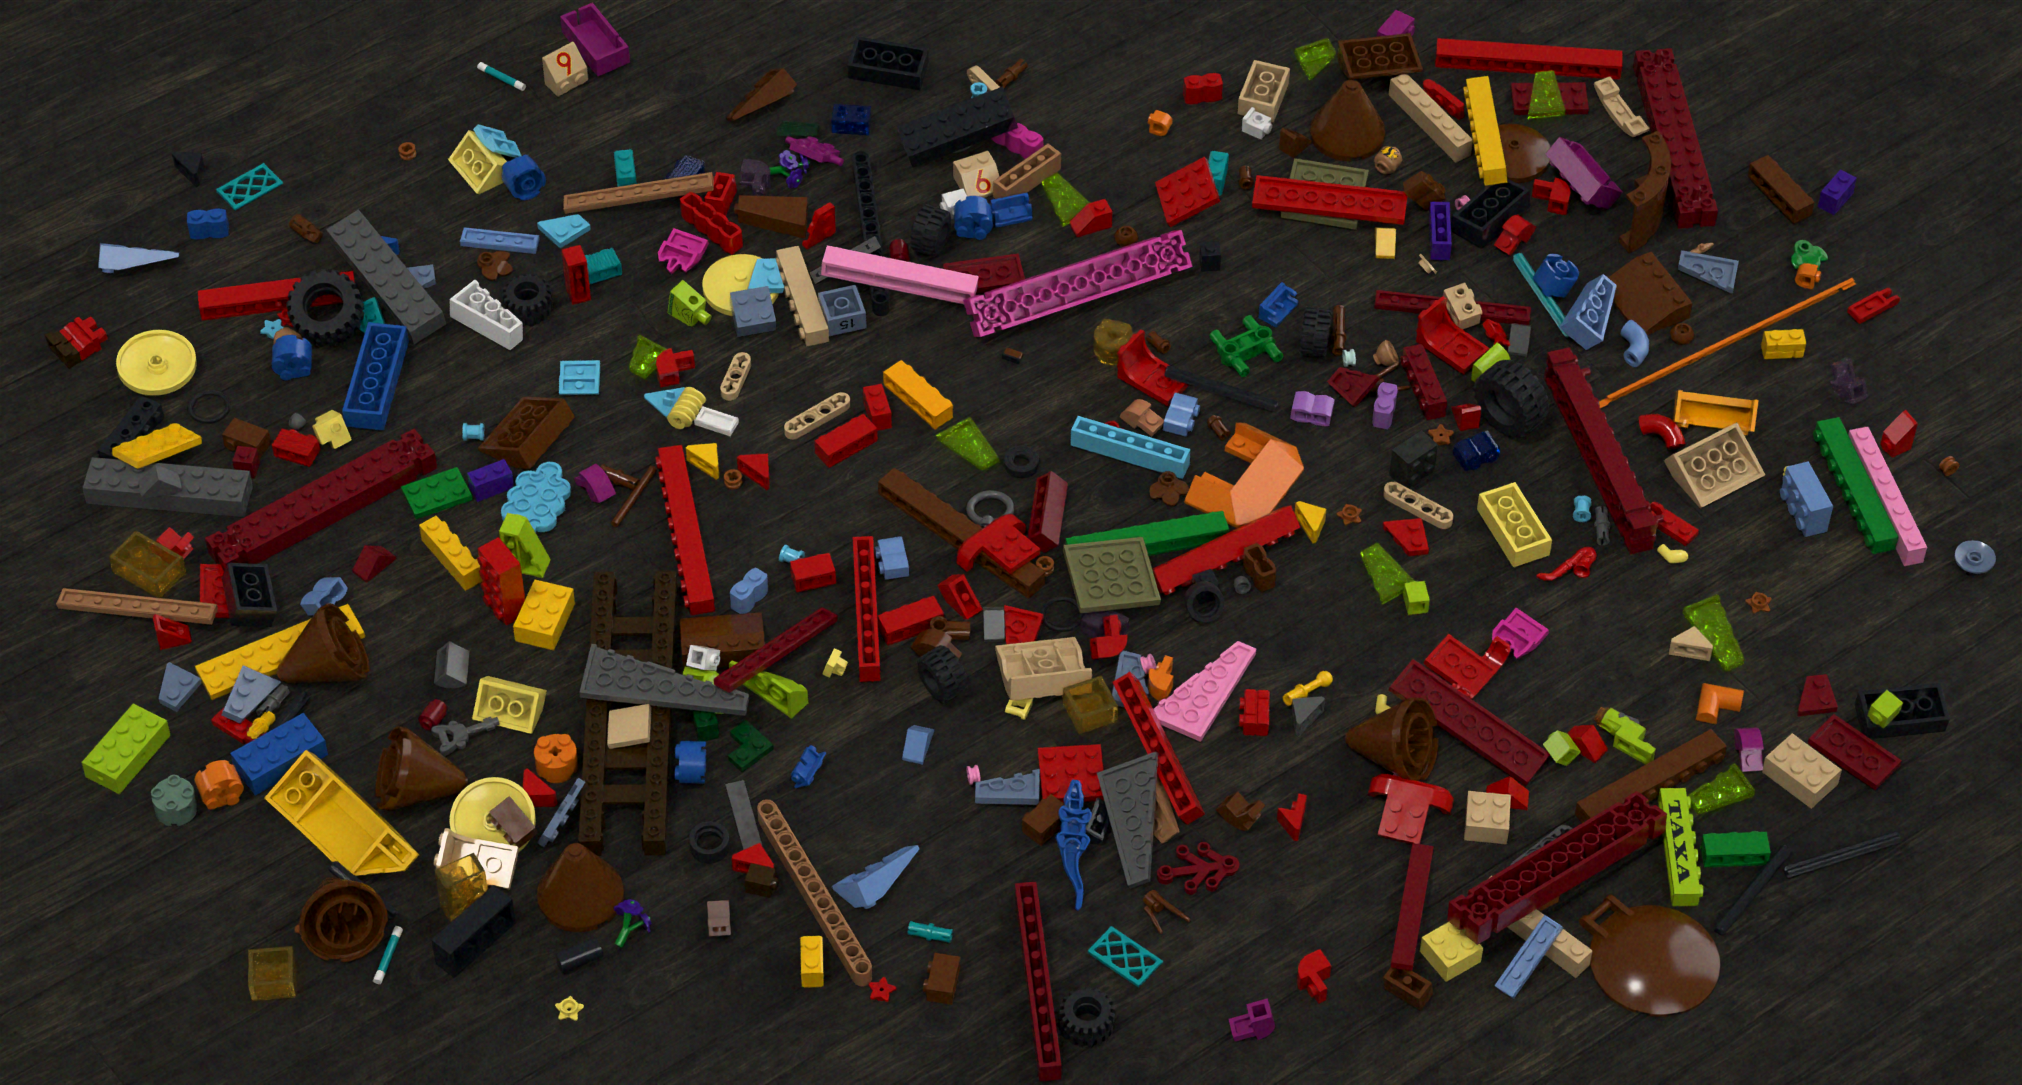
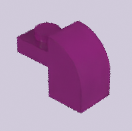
(596, 483)
(1750, 748)
(1257, 1022)

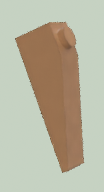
(1164, 820)

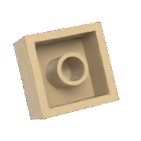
(1487, 817)

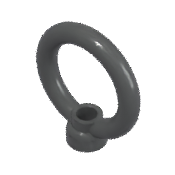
(986, 495)

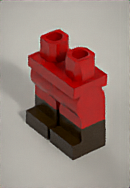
(76, 341)

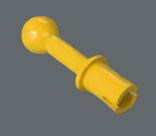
(1323, 679)

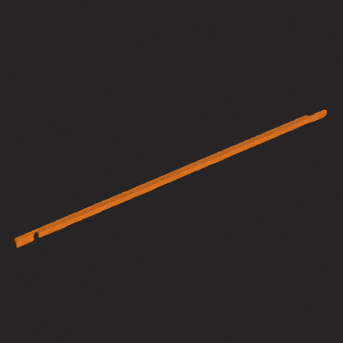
(1719, 345)

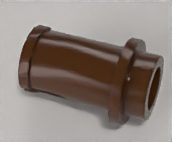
(1245, 180)
(1158, 342)
(1219, 428)

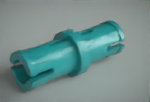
(930, 932)

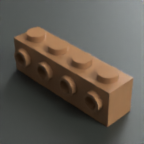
(1028, 173)

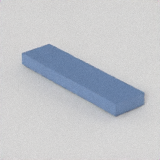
(499, 240)
(1528, 956)

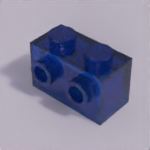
(851, 119)

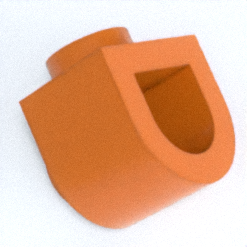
(1159, 123)
(1807, 275)

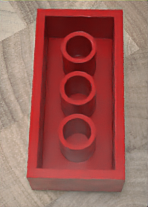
(501, 580)

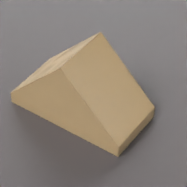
(1691, 645)

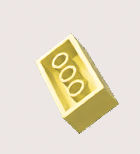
(1514, 524)

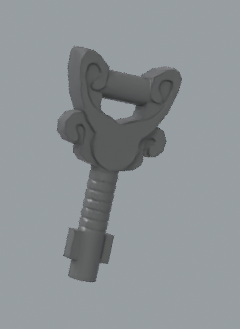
(460, 733)

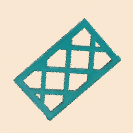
(229, 198)
(1124, 972)

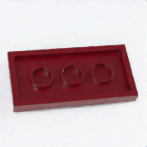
(1573, 97)
(992, 271)
(1854, 751)

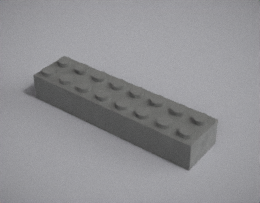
(386, 276)
(203, 488)

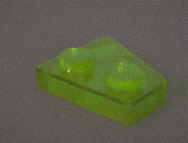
(1315, 56)
(645, 357)

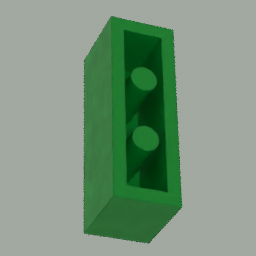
(1735, 849)

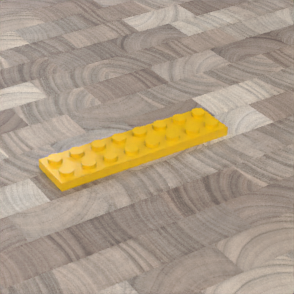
(262, 656)

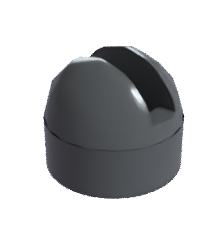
(296, 421)
(1242, 584)

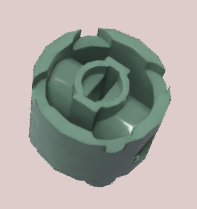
(174, 801)

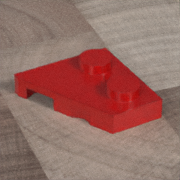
(1409, 535)

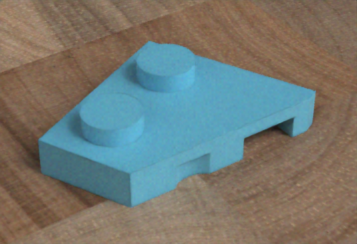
(564, 229)
(767, 274)

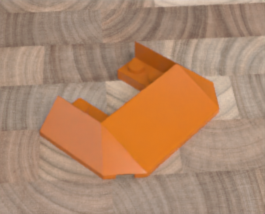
(1262, 486)

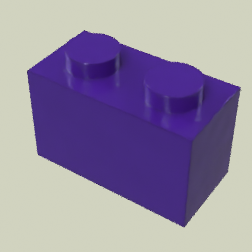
(1837, 192)
(490, 480)

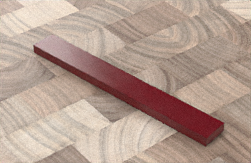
(1417, 303)
(775, 650)
(1412, 907)

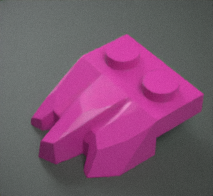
(682, 250)
(1520, 633)

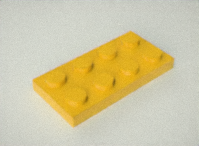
(156, 445)

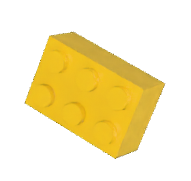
(544, 614)

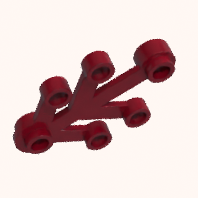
(1200, 868)

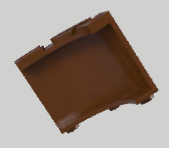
(1649, 194)

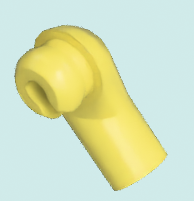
(1672, 556)
(1381, 703)

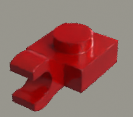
(1495, 332)

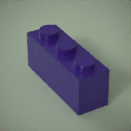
(1440, 231)

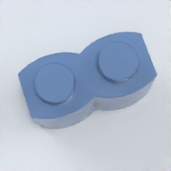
(1181, 414)
(892, 558)
(325, 591)
(748, 591)

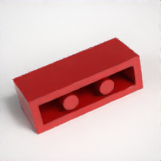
(576, 274)
(846, 440)
(908, 620)

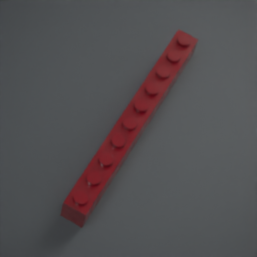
(1037, 982)

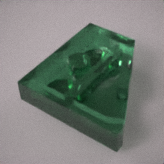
(791, 128)

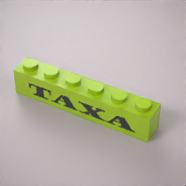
(1679, 848)

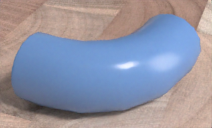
(1638, 343)

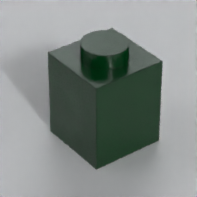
(705, 725)

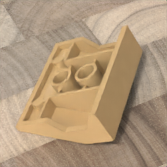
(1041, 667)

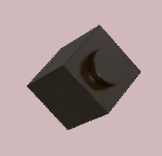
(761, 880)

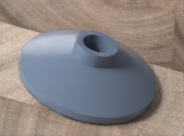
(1975, 557)

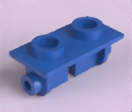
(803, 773)

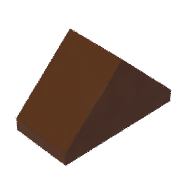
(1292, 142)

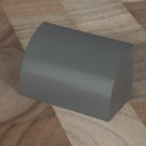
(451, 666)

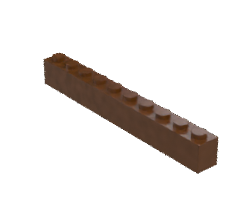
(952, 527)

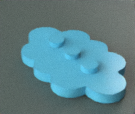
(539, 496)

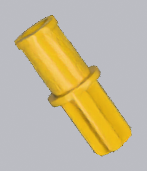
(261, 725)

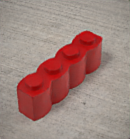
(711, 222)

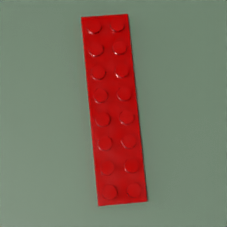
(1329, 199)

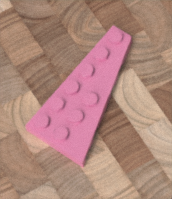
(1201, 697)

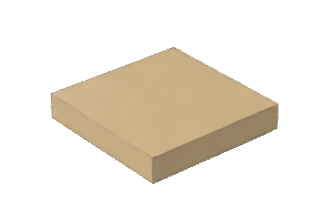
(629, 726)

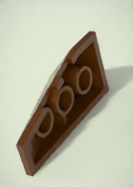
(769, 88)

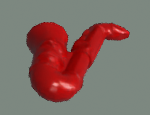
(1580, 561)

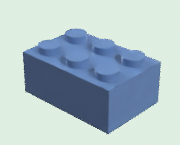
(1806, 499)

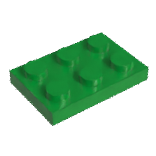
(436, 493)

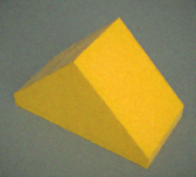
(1385, 242)
(704, 457)
(1311, 519)

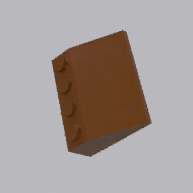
(1378, 56)
(1649, 294)
(528, 431)
(731, 634)

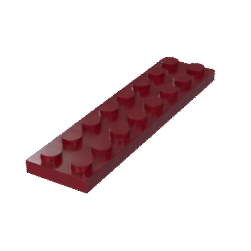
(1472, 723)

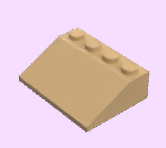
(1715, 466)

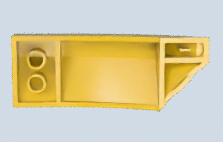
(339, 819)

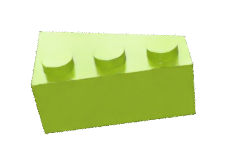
(524, 545)

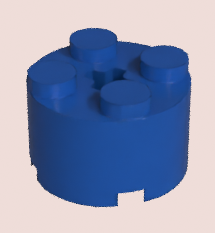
(523, 177)
(973, 217)
(1556, 276)
(291, 357)
(691, 762)

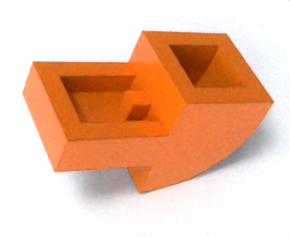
(1160, 681)

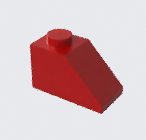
(1092, 218)
(1899, 435)
(960, 595)

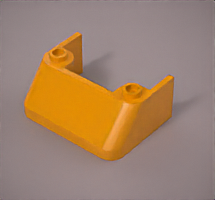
(1714, 411)

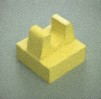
(835, 664)

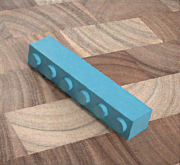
(1130, 447)

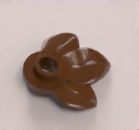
(494, 264)
(1168, 488)

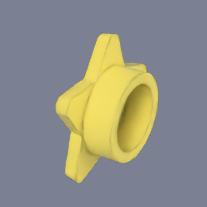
(569, 1003)

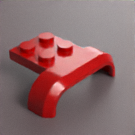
(1001, 543)
(1464, 667)
(1407, 806)

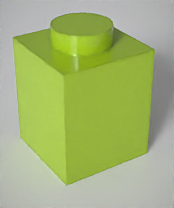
(1416, 597)
(1885, 709)
(1561, 748)

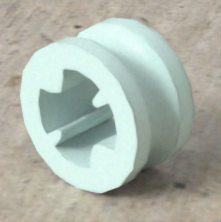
(1349, 357)

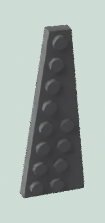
(631, 681)

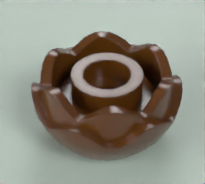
(1126, 236)
(1682, 333)

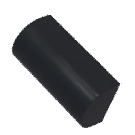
(1098, 823)
(579, 955)

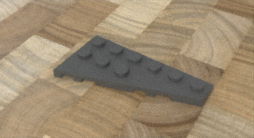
(1130, 804)

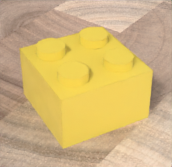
(1450, 951)

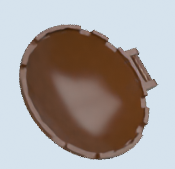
(1651, 958)

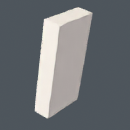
(716, 421)

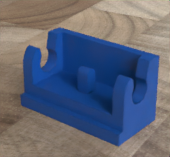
(1011, 210)
(1278, 305)

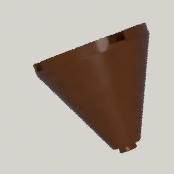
(1348, 125)
(325, 651)
(1399, 739)
(414, 772)
(579, 890)
(343, 920)

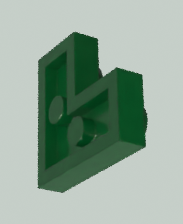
(753, 746)

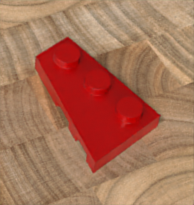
(212, 588)
(1021, 625)

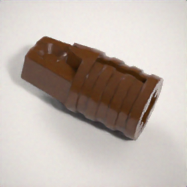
(305, 228)

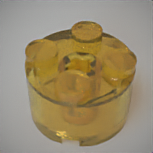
(1109, 338)

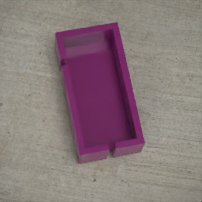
(595, 39)
(1583, 173)

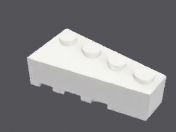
(486, 316)

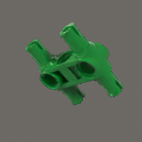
(1246, 346)

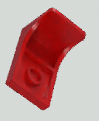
(1446, 339)
(1145, 371)

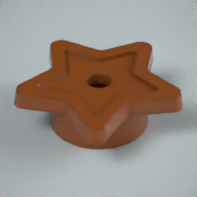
(1441, 440)
(1350, 509)
(1759, 597)

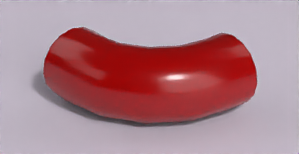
(1664, 427)

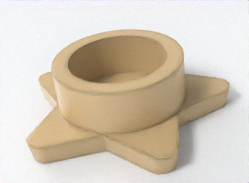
(1426, 265)

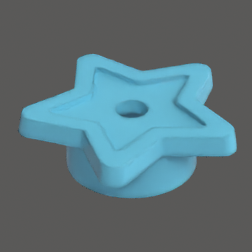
(269, 325)

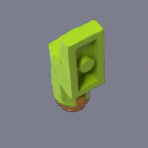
(1627, 733)

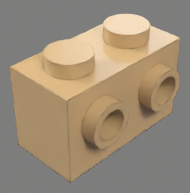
(1462, 306)

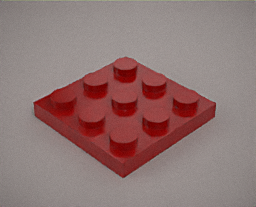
(1187, 191)
(1068, 763)

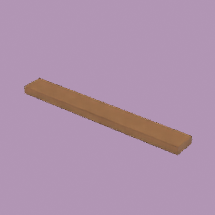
(638, 192)
(136, 606)

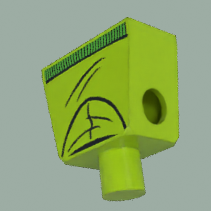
(687, 305)

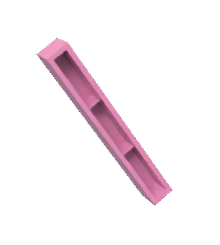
(898, 275)
(1910, 542)

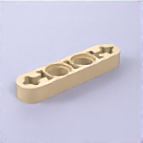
(819, 418)
(1416, 507)

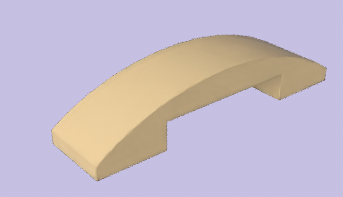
(1618, 109)

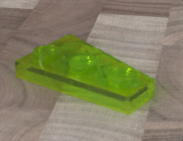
(1546, 97)
(1064, 197)
(969, 443)
(1385, 572)
(1722, 791)

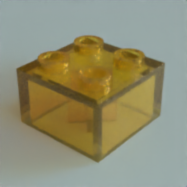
(1090, 704)
(272, 973)

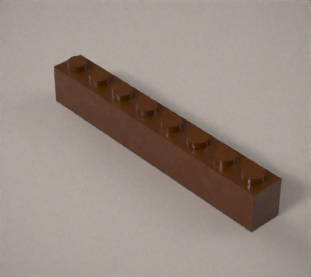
(1662, 772)

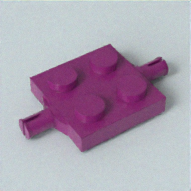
(815, 150)

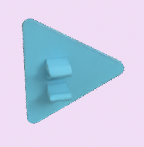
(664, 400)

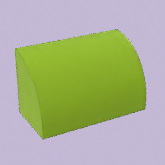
(1492, 356)

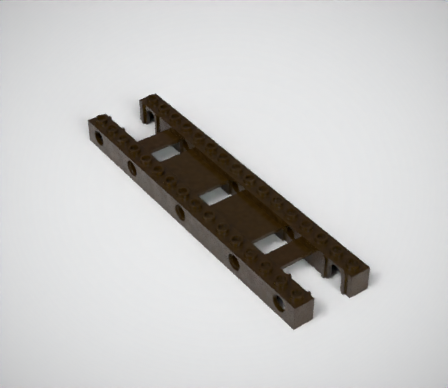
(648, 756)

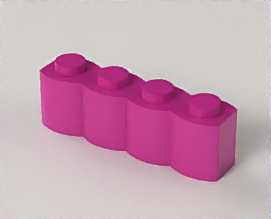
(1020, 141)

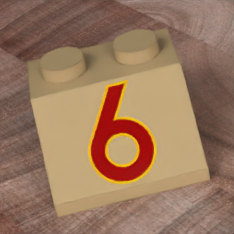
(564, 69)
(976, 174)

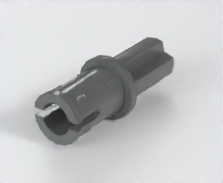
(274, 700)

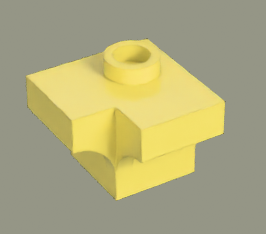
(332, 429)

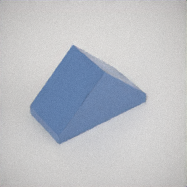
(917, 744)

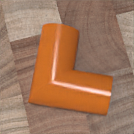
(1715, 697)

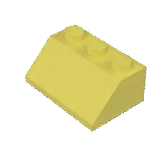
(477, 163)
(513, 703)

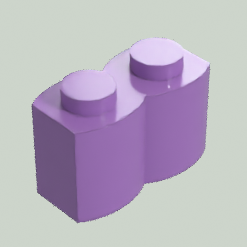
(1384, 405)
(1312, 408)

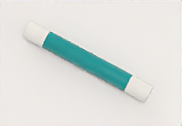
(501, 76)
(387, 955)

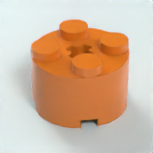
(555, 757)
(219, 784)

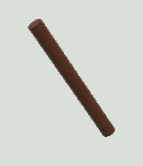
(633, 496)

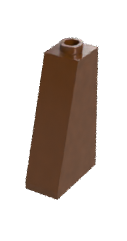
(774, 213)

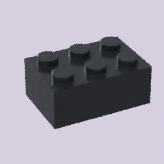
(249, 594)

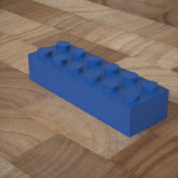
(375, 376)

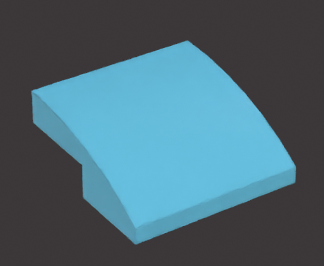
(496, 141)
(579, 377)

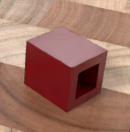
(246, 459)

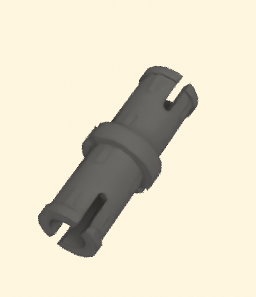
(1602, 525)

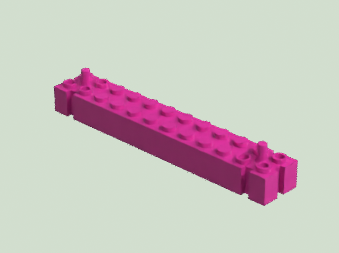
(1077, 283)

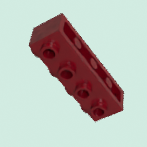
(1424, 381)
(1047, 511)

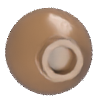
(1386, 354)

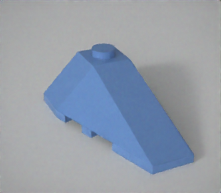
(120, 257)
(872, 884)

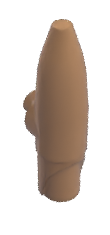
(1702, 248)

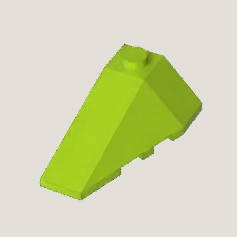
(778, 691)

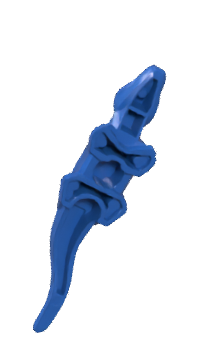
(1072, 837)

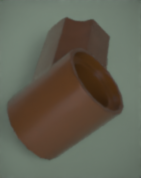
(956, 629)

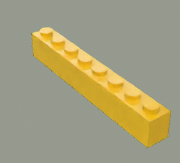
(1485, 131)

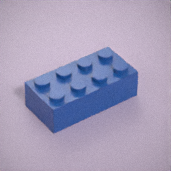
(272, 754)

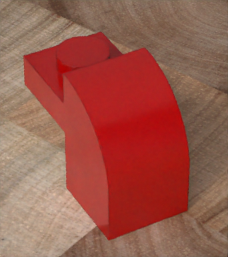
(1556, 193)
(1514, 231)
(670, 365)
(175, 543)
(1112, 643)
(1312, 972)

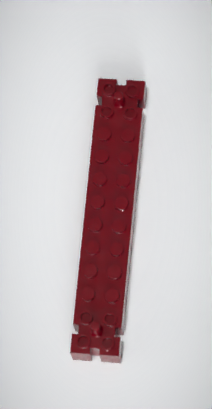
(1670, 116)
(1601, 451)
(323, 501)
(1556, 867)

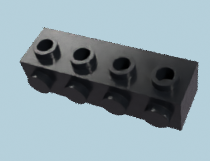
(138, 422)

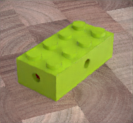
(126, 748)

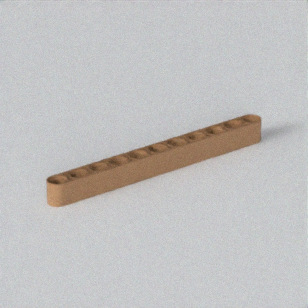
(779, 834)

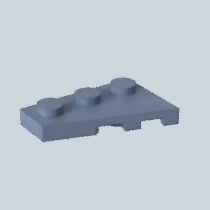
(1129, 663)
(247, 693)
(1015, 790)

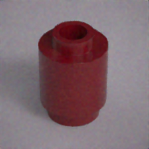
(899, 250)
(432, 714)

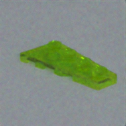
(1711, 621)

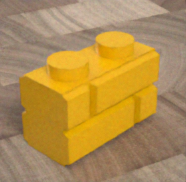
(1783, 344)
(812, 961)

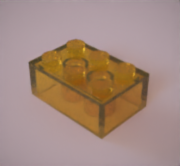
(147, 564)
(460, 885)

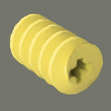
(686, 408)

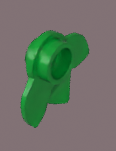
(1812, 254)

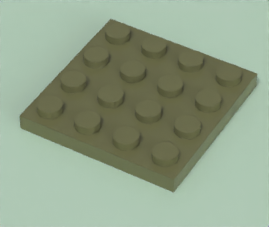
(1326, 173)
(1111, 575)

